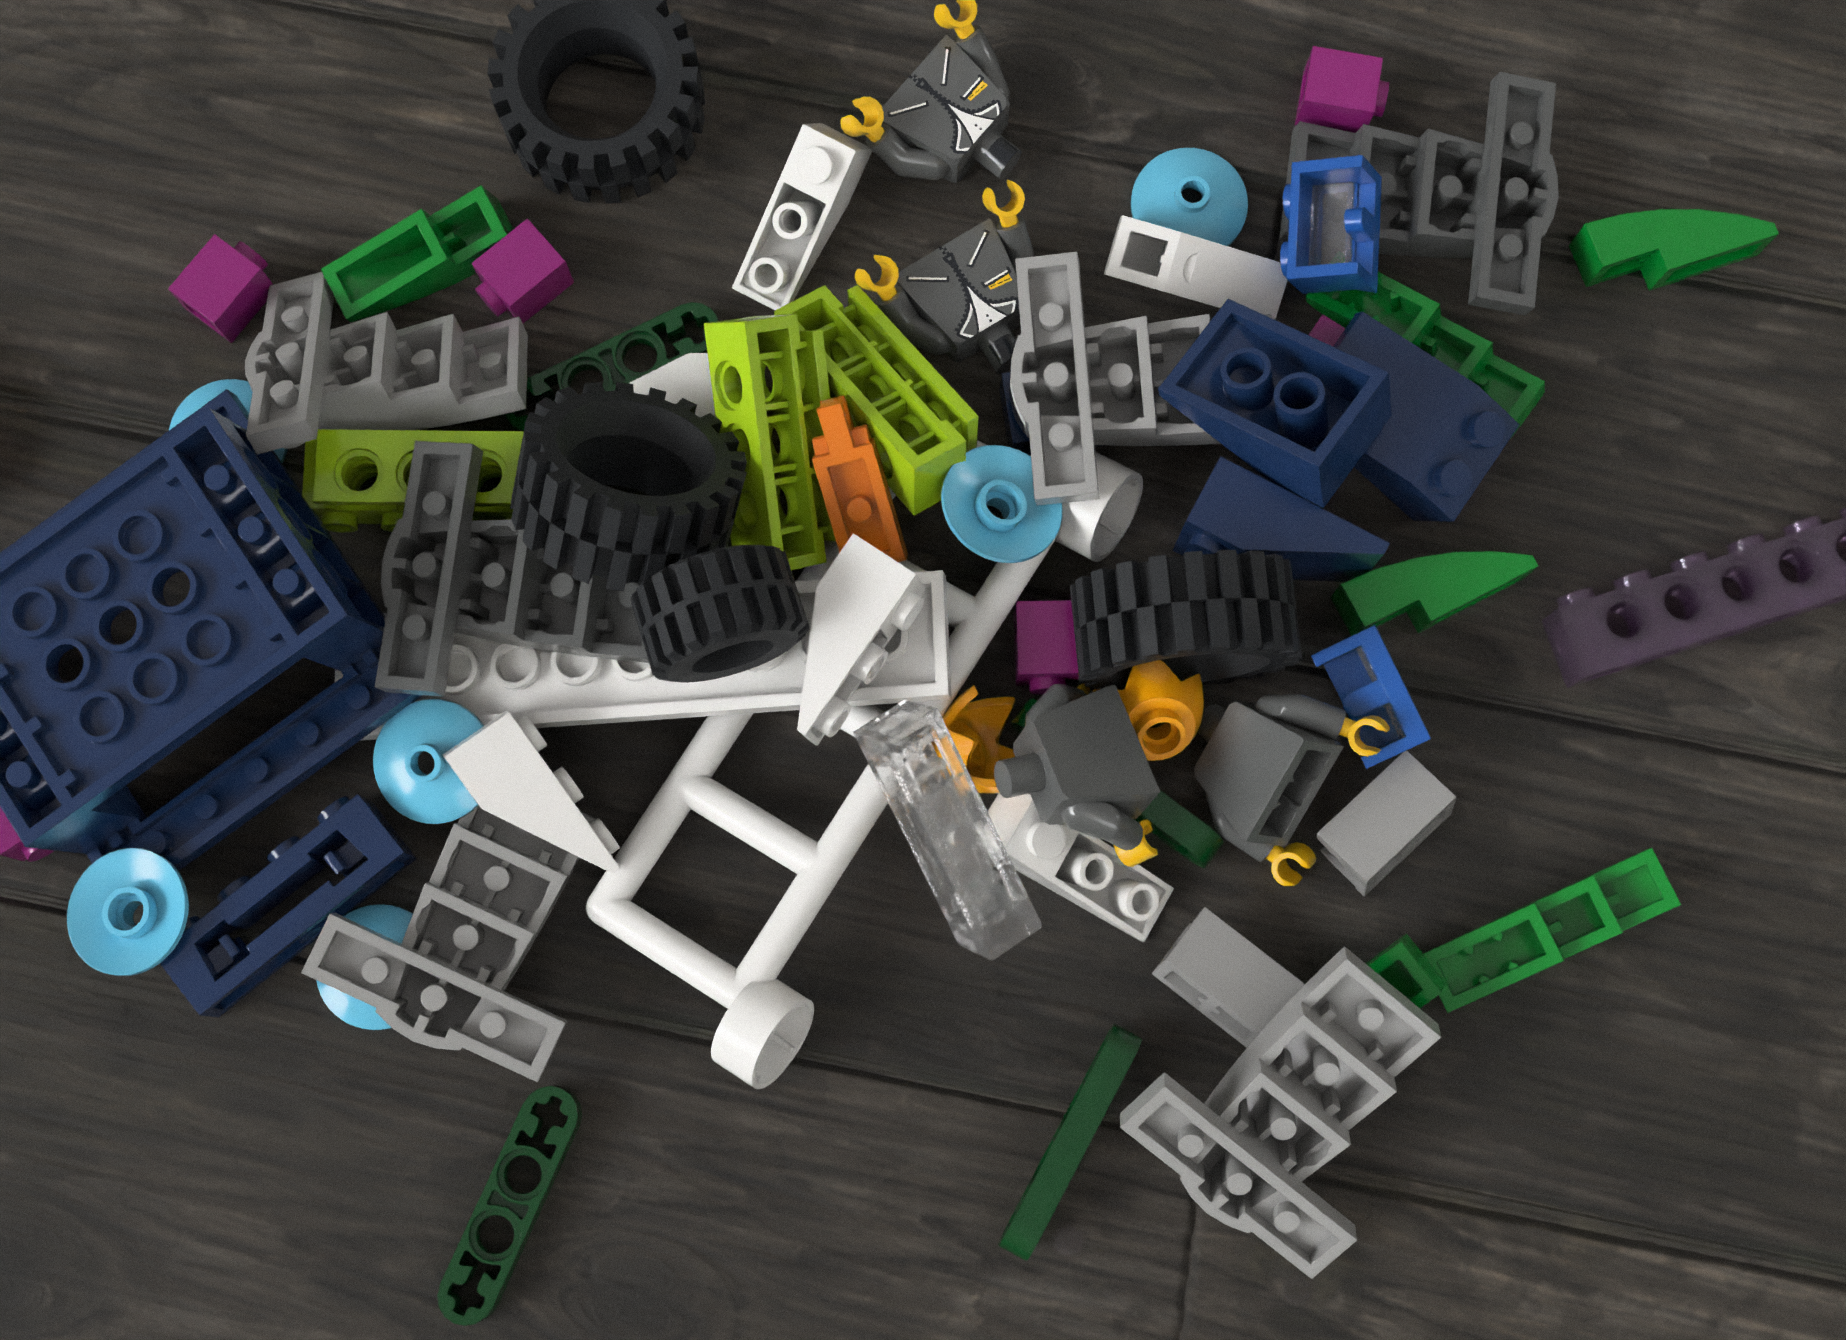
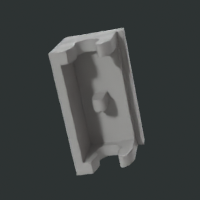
(1386, 822)
(1226, 977)

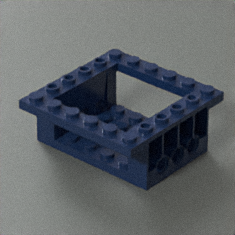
(258, 601)

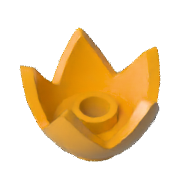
(1159, 696)
(976, 734)

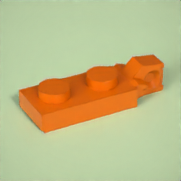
(854, 482)

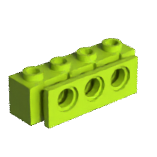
(894, 390)
(743, 403)
(344, 459)

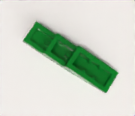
(1421, 323)
(1552, 929)

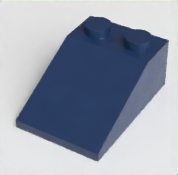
(1280, 400)
(1439, 431)
(1254, 514)

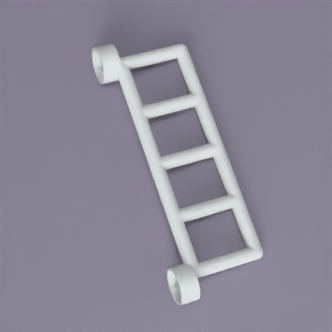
(764, 1016)

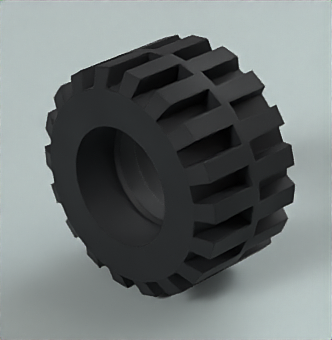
(719, 613)

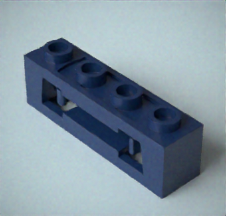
(202, 970)

